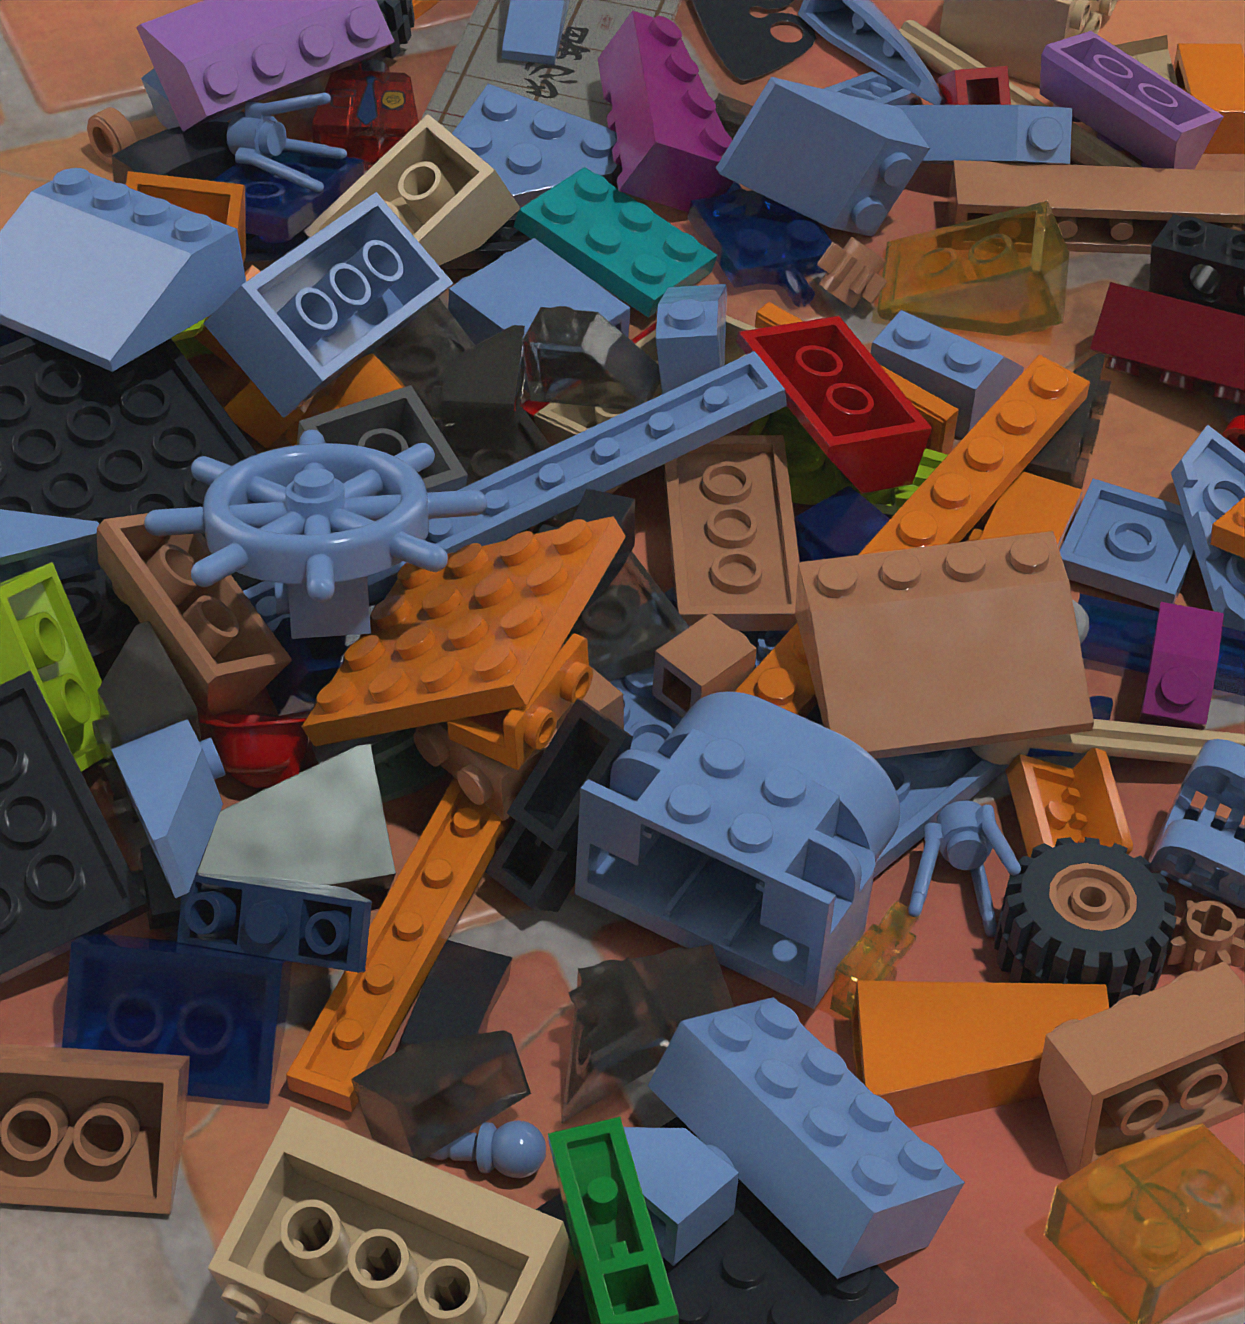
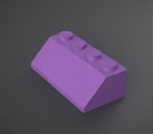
(248, 50)

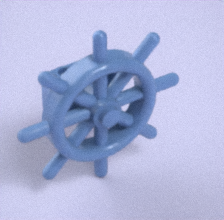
(317, 525)

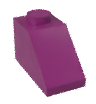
(1182, 667)

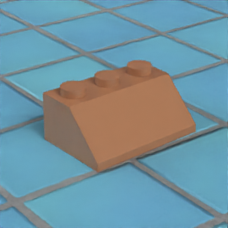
(208, 632)
(1147, 1066)
(91, 1127)

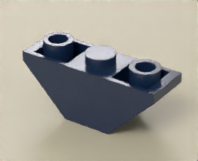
(277, 920)

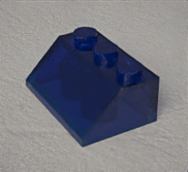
(183, 1002)

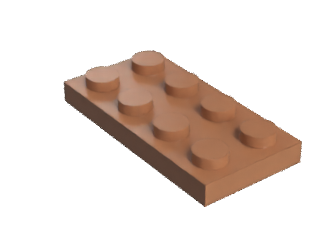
(733, 533)

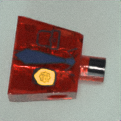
(366, 111)

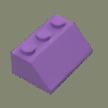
(1126, 102)

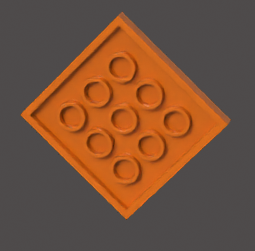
(465, 634)

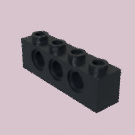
(1199, 264)

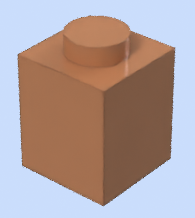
(701, 662)

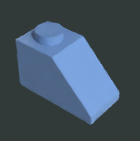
(684, 1185)

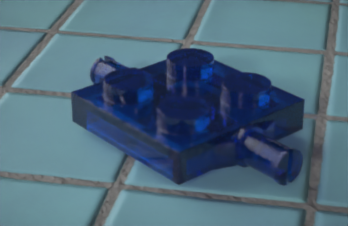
(761, 240)

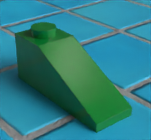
(611, 1226)

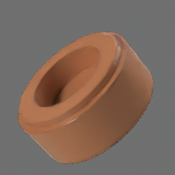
(109, 133)

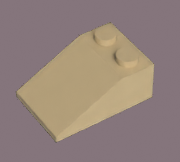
(436, 190)

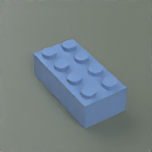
(327, 303)
(806, 1135)

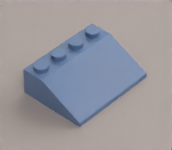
(111, 268)

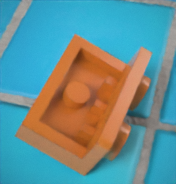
(516, 732)
(1067, 802)

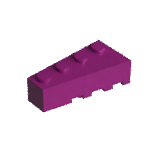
(661, 115)

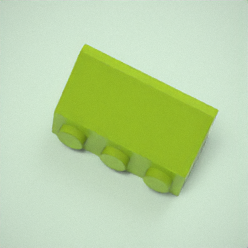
(45, 637)

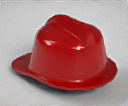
(257, 745)

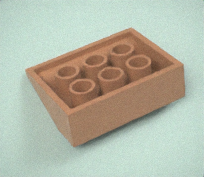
(944, 645)

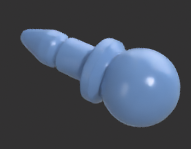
(513, 1149)

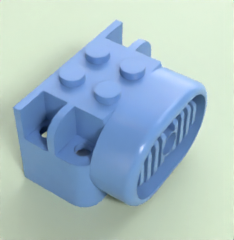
(743, 840)

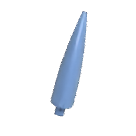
(873, 39)

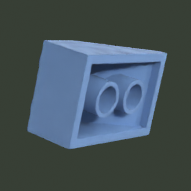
(825, 154)

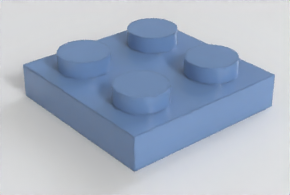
(1128, 545)

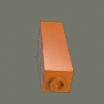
(959, 1044)

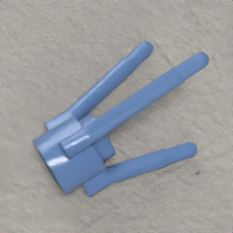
(258, 136)
(965, 838)

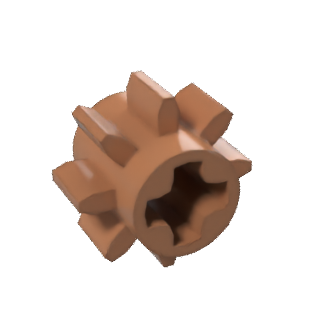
(852, 272)
(1206, 937)

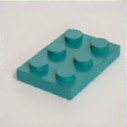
(615, 240)

